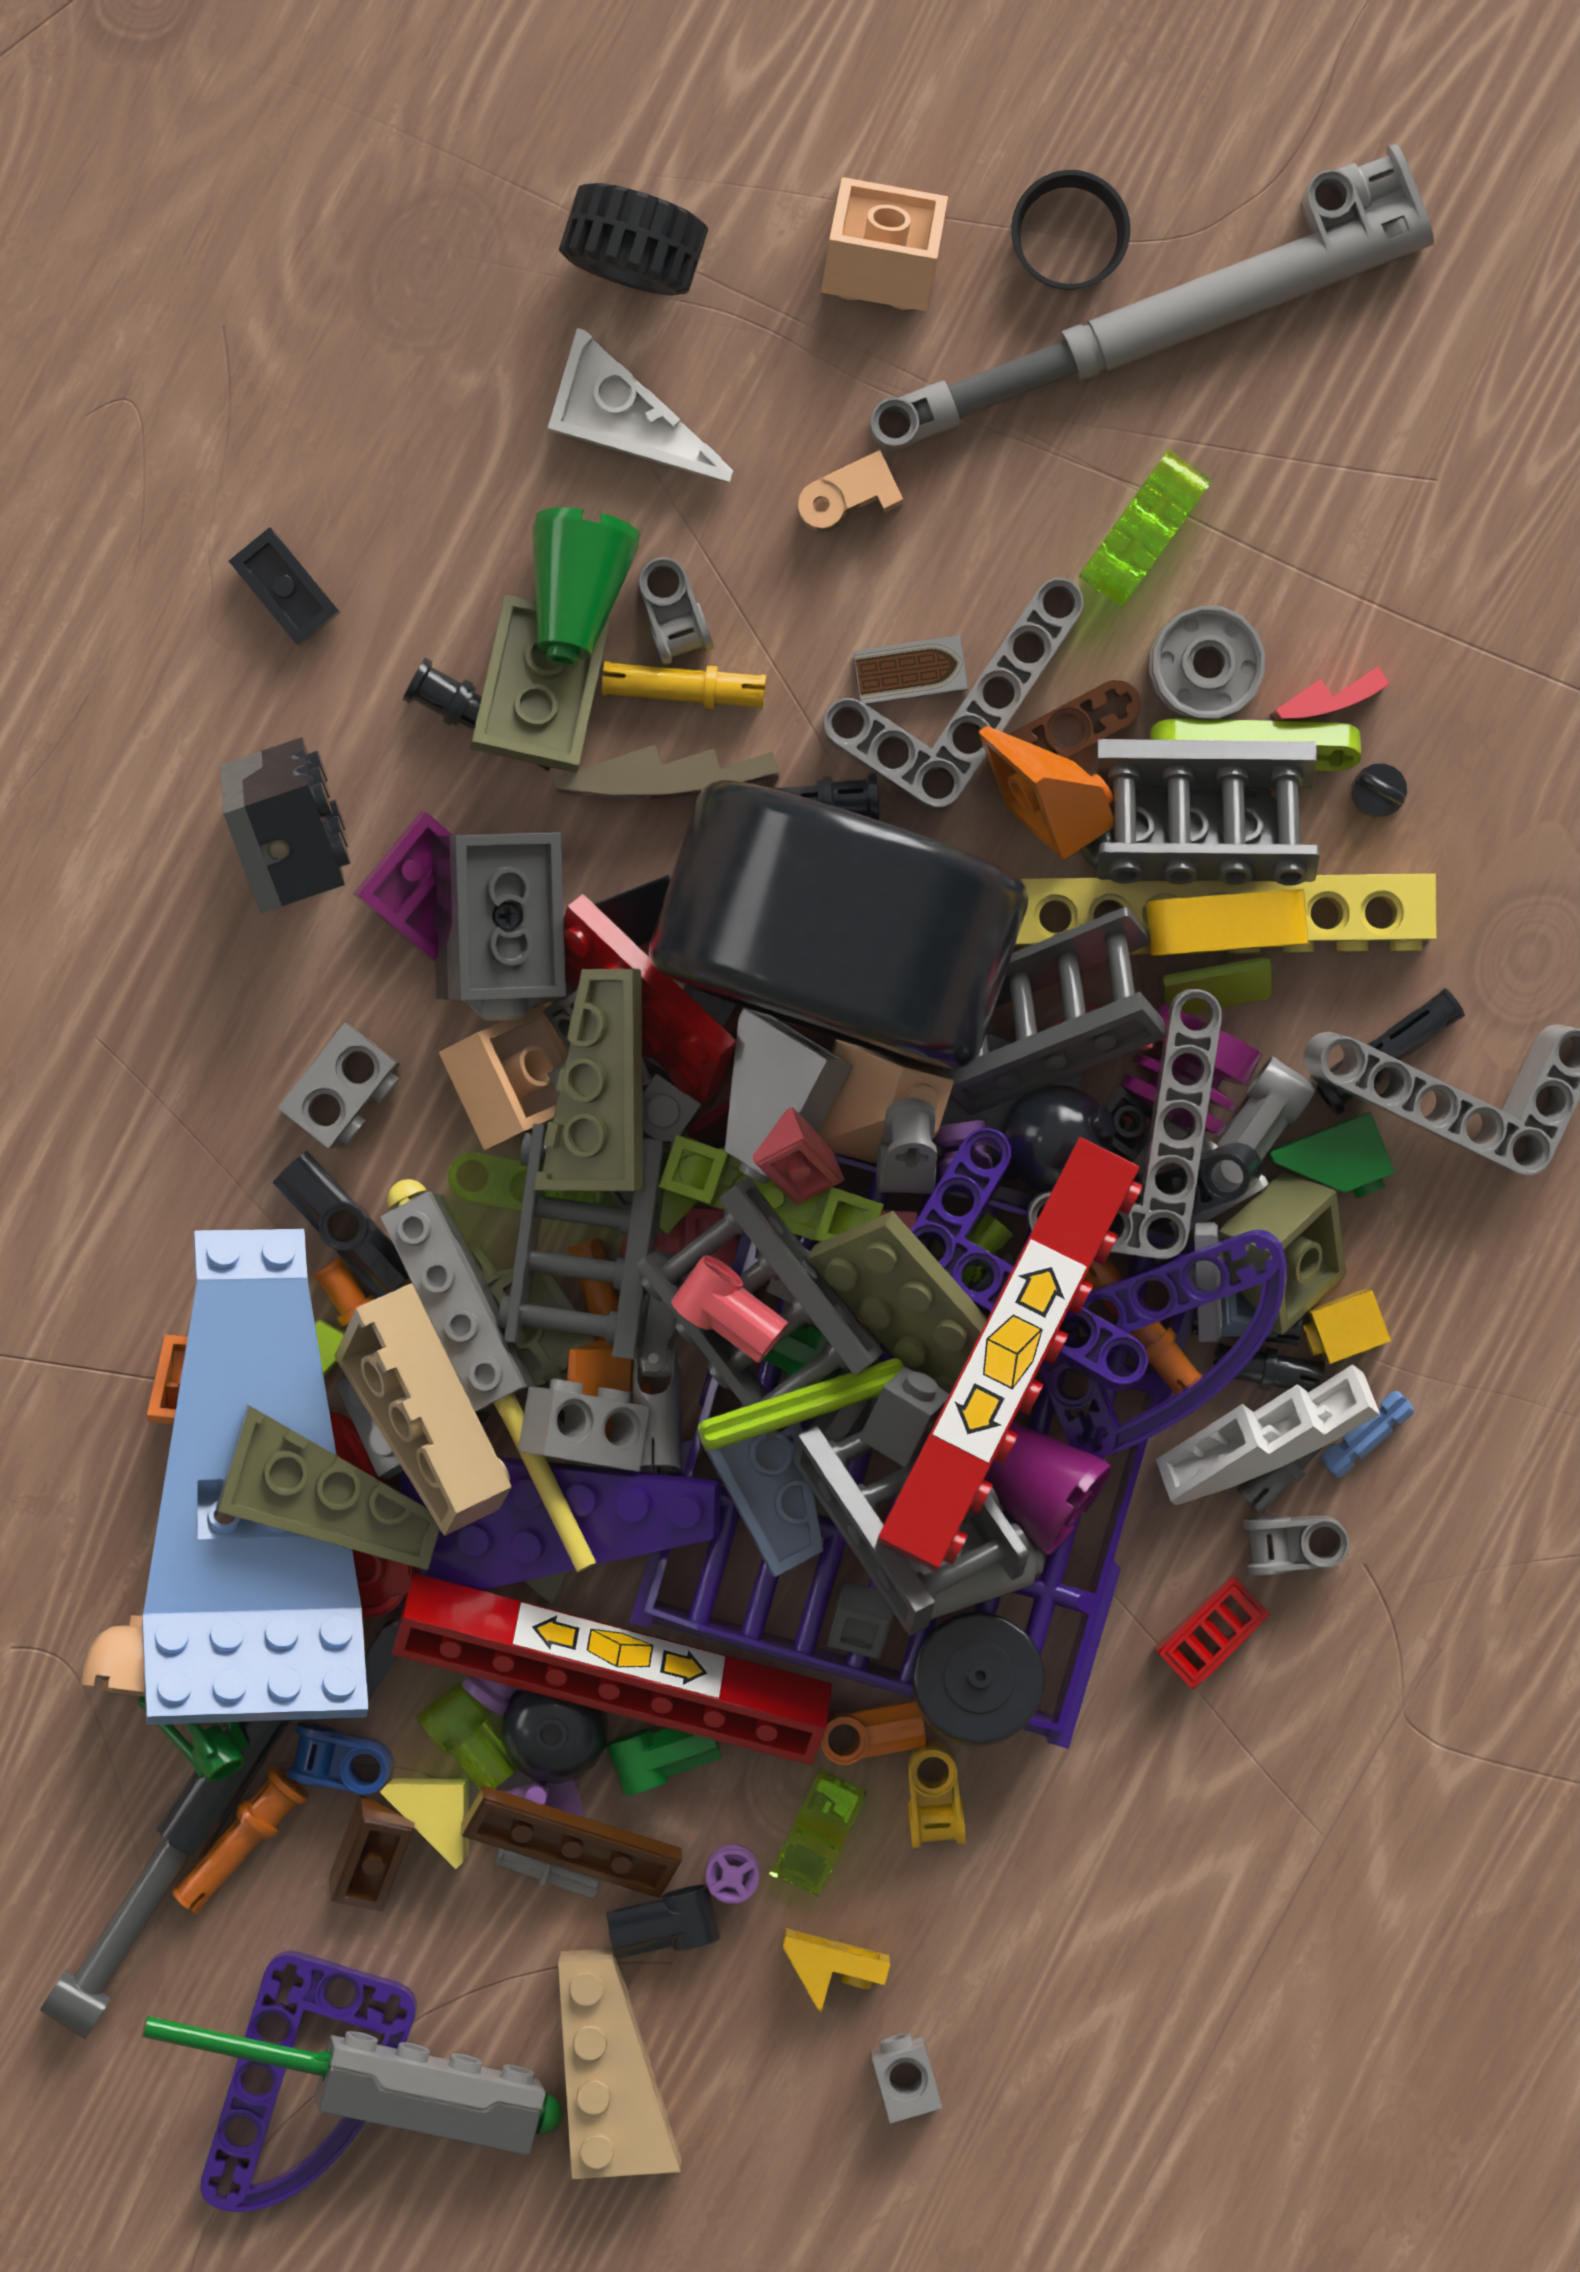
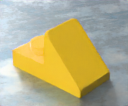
(819, 1957)

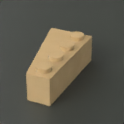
(422, 1409)
(611, 2090)

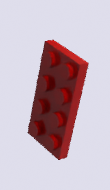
(673, 1024)

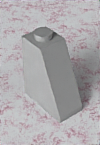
(771, 1074)

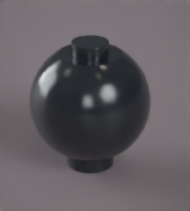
(1046, 1129)

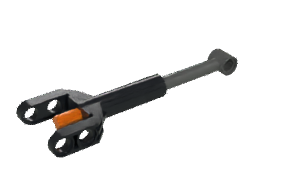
(186, 1832)

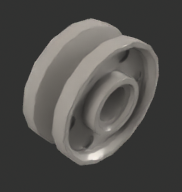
(1238, 653)

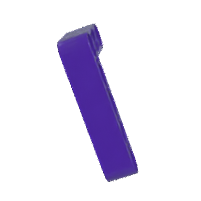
(962, 1254)

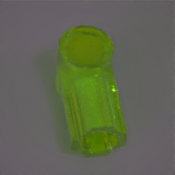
(461, 1727)

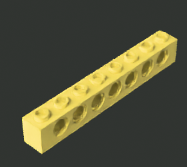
(1409, 896)

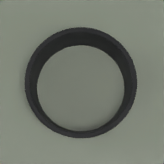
(1087, 182)

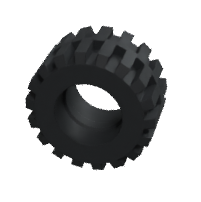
(633, 239)

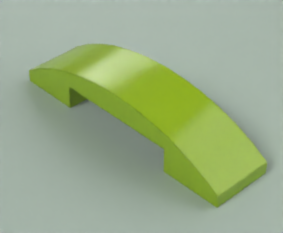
(708, 1173)

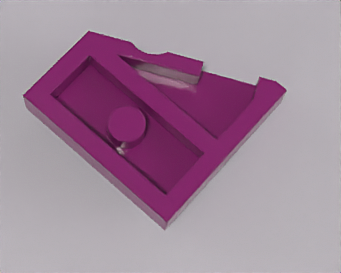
(403, 885)

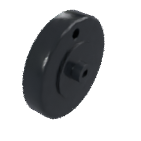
(977, 1679)

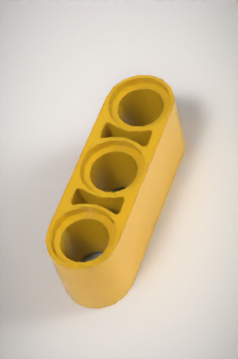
(1227, 922)

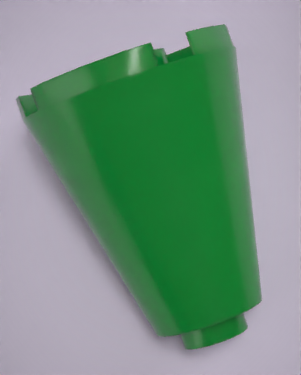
(577, 578)

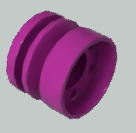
(1233, 1063)

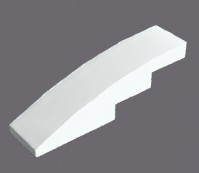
(1261, 1441)

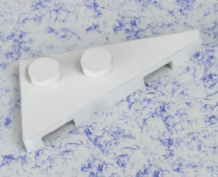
(612, 410)

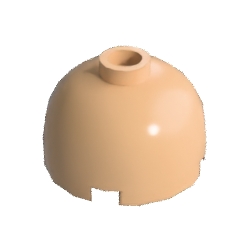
(117, 1660)

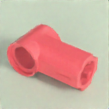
(716, 1300)

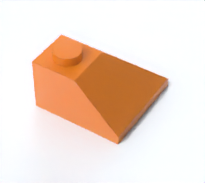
(1048, 793)

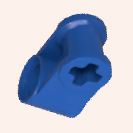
(335, 1759)

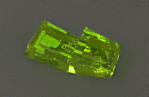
(818, 1832)

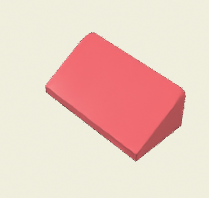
(798, 1158)

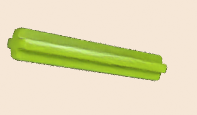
(797, 1405)

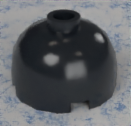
(552, 1737)

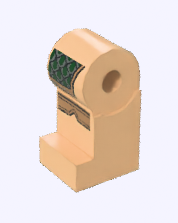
(846, 490)

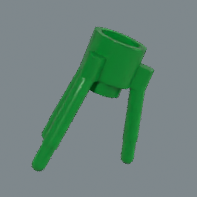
(214, 1752)

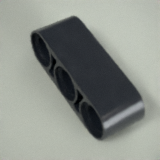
(1211, 1185)

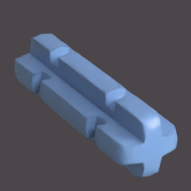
(1365, 1438)

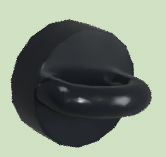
(1379, 790)

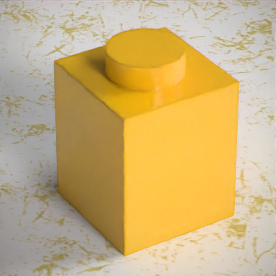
(1345, 1326)

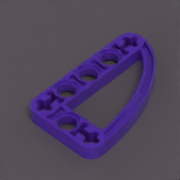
(1183, 1297)
(260, 2107)

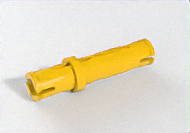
(684, 685)

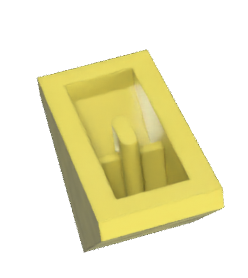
(437, 1811)

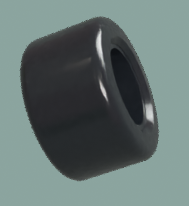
(839, 923)

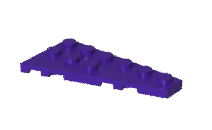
(615, 1509)

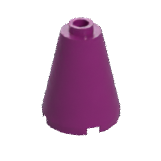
(1047, 1485)

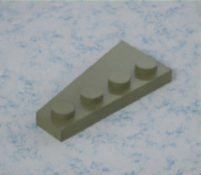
(600, 1104)
(313, 1493)

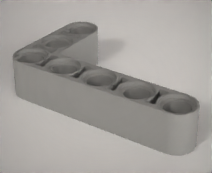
(973, 710)
(1455, 1108)
(1163, 1149)

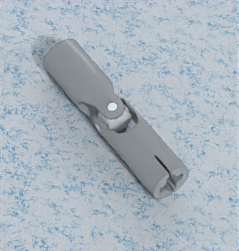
(659, 1362)

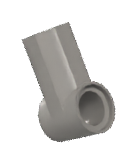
(1273, 1102)

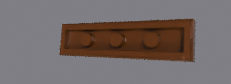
(571, 1841)

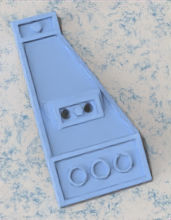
(241, 1611)

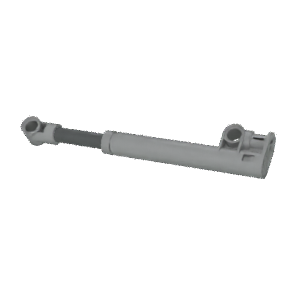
(1370, 229)

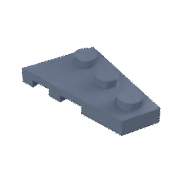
(771, 1497)

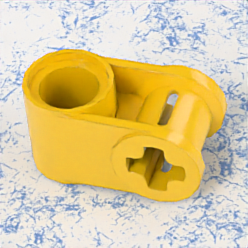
(934, 1805)

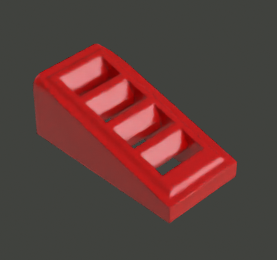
(1226, 1646)

